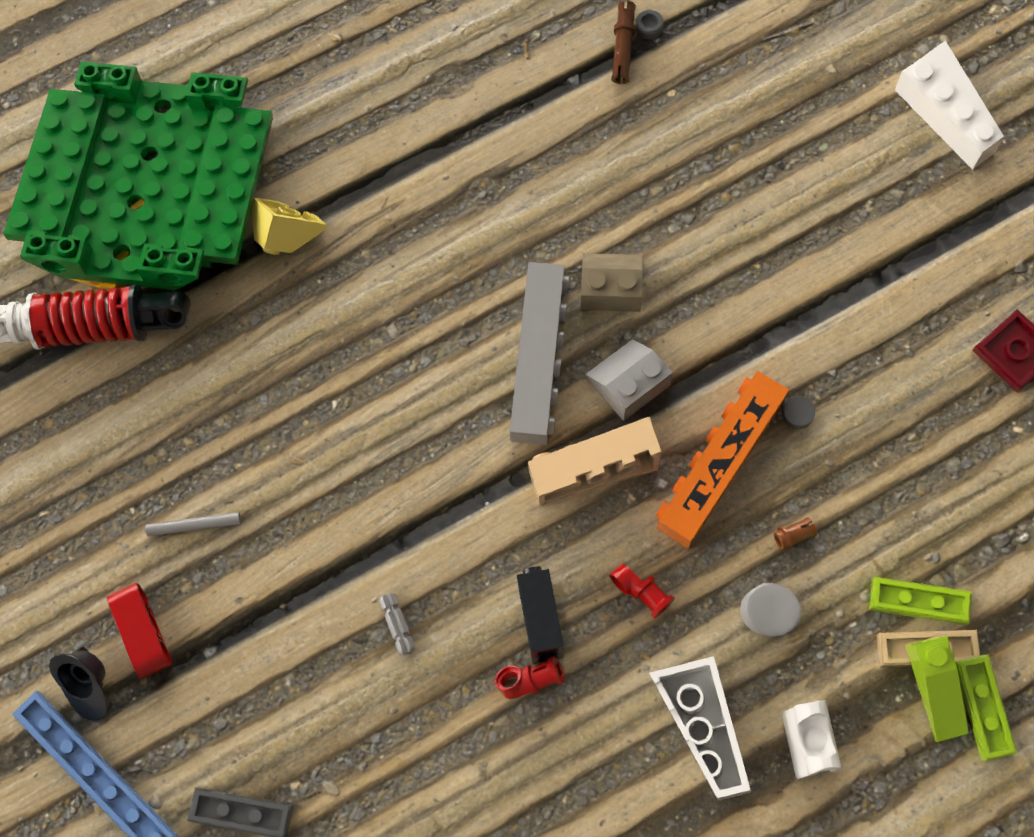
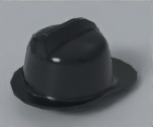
(81, 681)

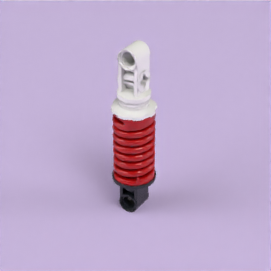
(91, 316)

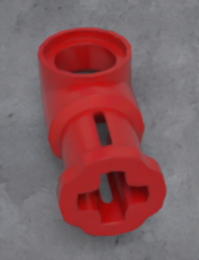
(646, 591)
(529, 678)

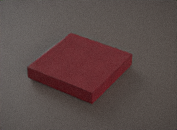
(1010, 350)

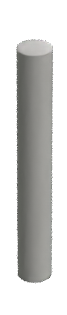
(193, 524)

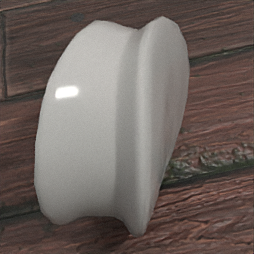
(770, 610)

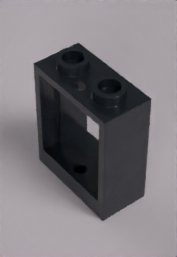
(540, 614)

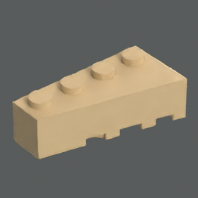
(596, 462)

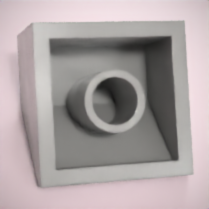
(630, 378)

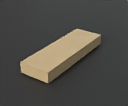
(894, 653)

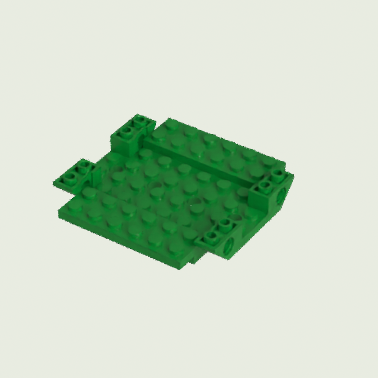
(92, 168)

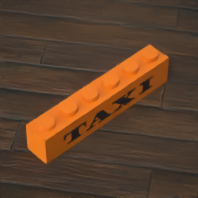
(721, 460)

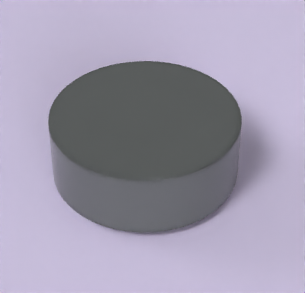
(649, 24)
(798, 412)

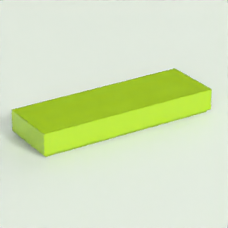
(920, 600)
(985, 708)

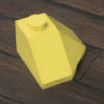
(282, 228)

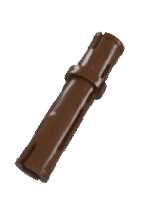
(624, 31)

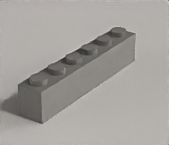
(538, 353)

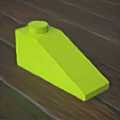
(939, 686)

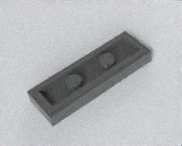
(240, 813)

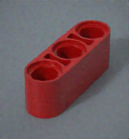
(139, 630)

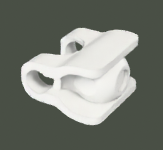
(811, 739)

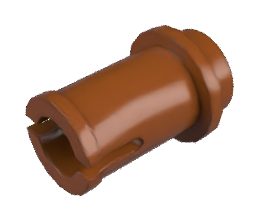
(794, 534)

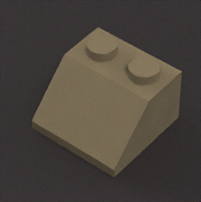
(611, 282)

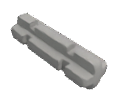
(397, 624)

